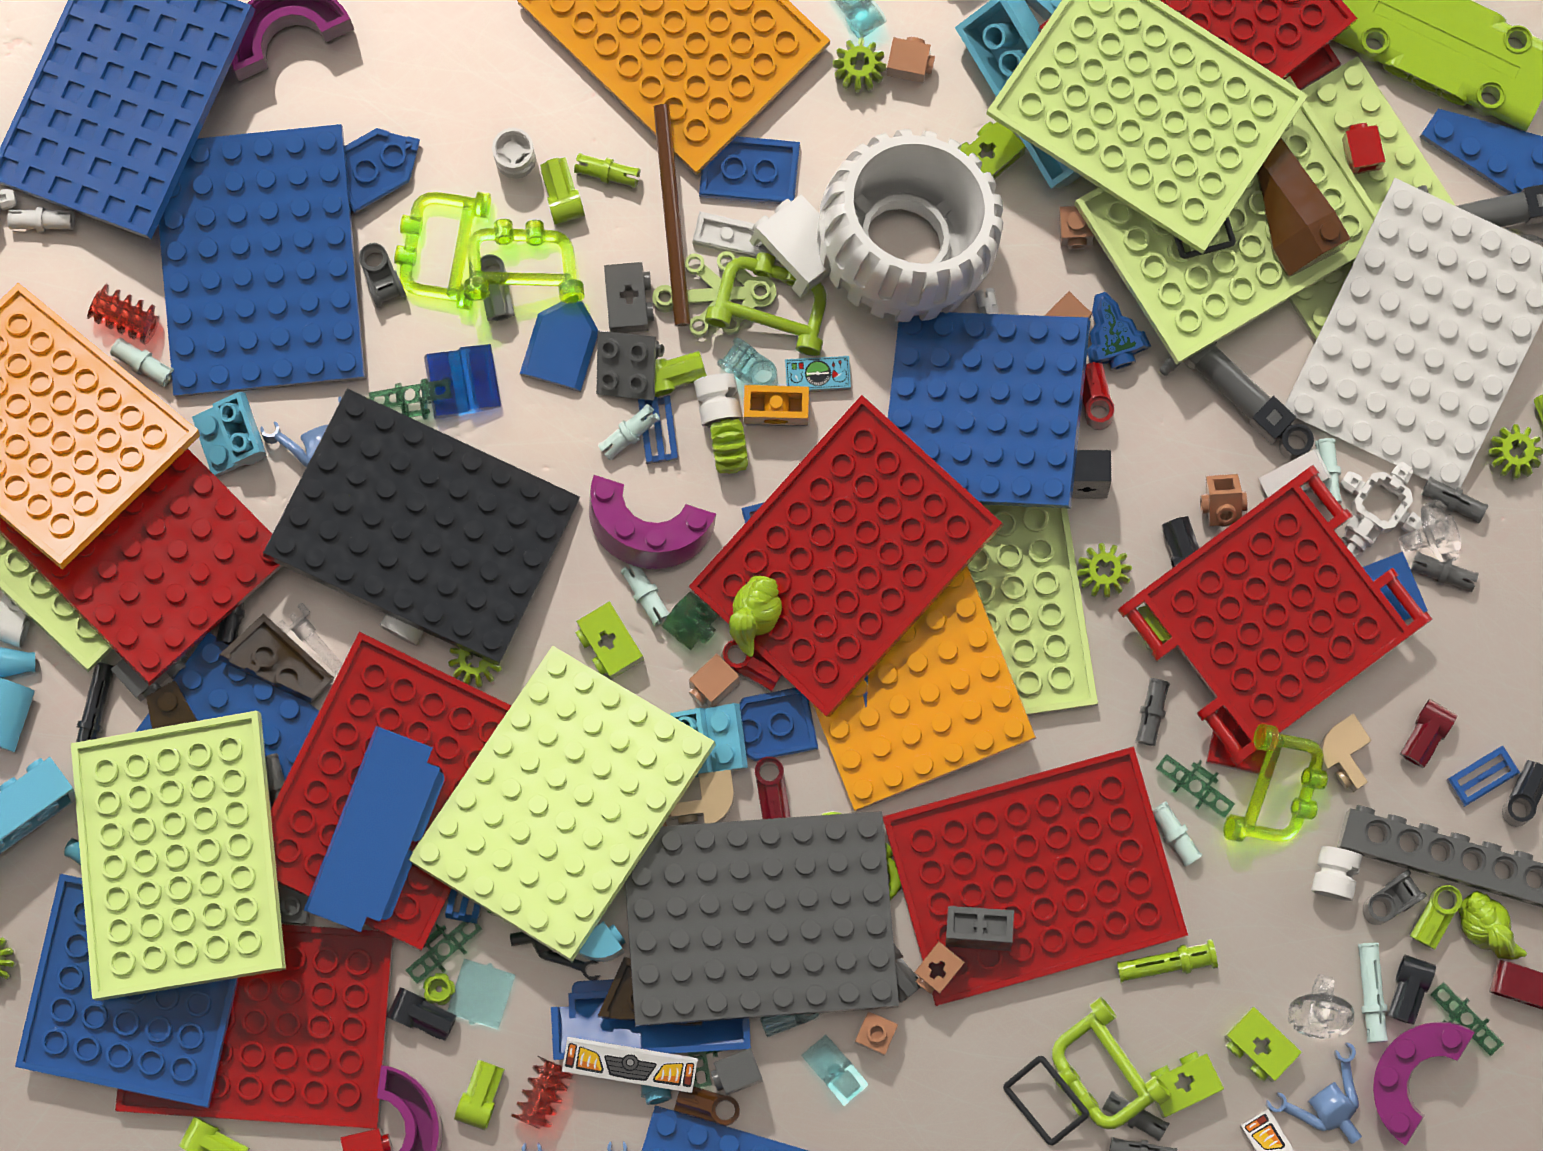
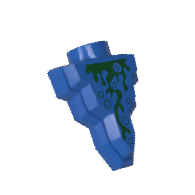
(1114, 336)

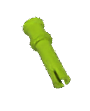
(1183, 959)

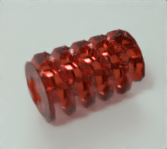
(123, 314)
(542, 1094)

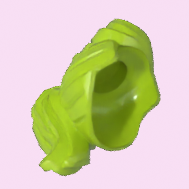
(754, 611)
(1489, 926)

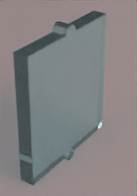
(481, 993)

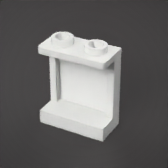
(793, 241)

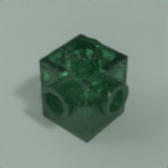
(691, 621)

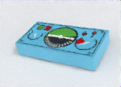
(819, 373)

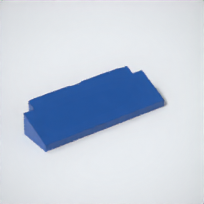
(374, 833)
(582, 1022)

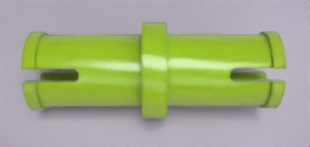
(607, 170)

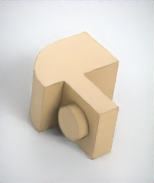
(1337, 747)
(716, 801)

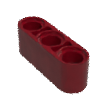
(1518, 984)

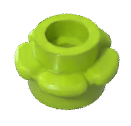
(432, 995)

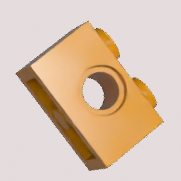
(776, 405)

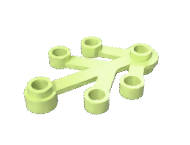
(743, 292)

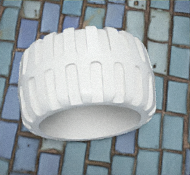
(921, 178)

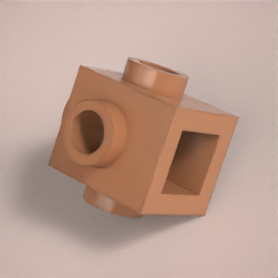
(1223, 500)

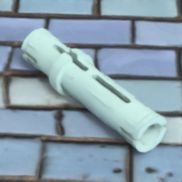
(1373, 994)

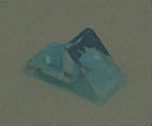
(834, 1069)

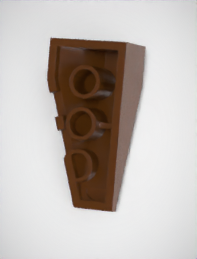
(1298, 214)

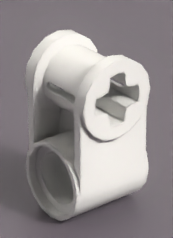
(13, 623)

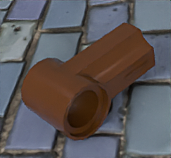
(703, 1104)

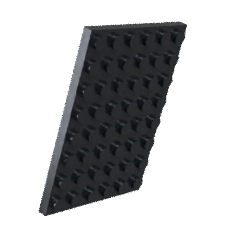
(421, 527)

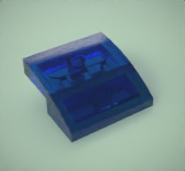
(471, 377)

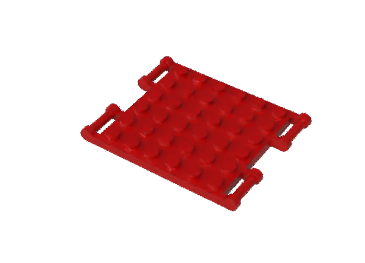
(1275, 613)

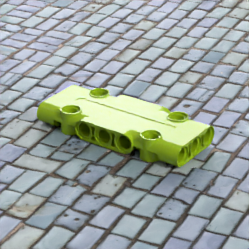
(1453, 53)

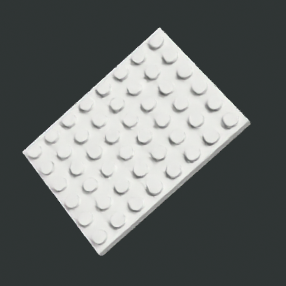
(1424, 336)

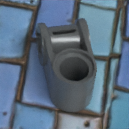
(381, 279)
(1397, 896)

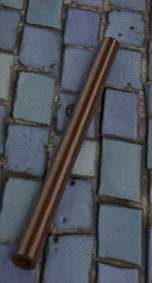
(671, 215)

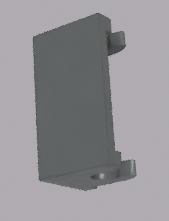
(979, 928)

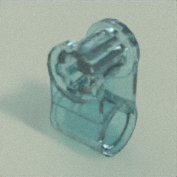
(746, 362)

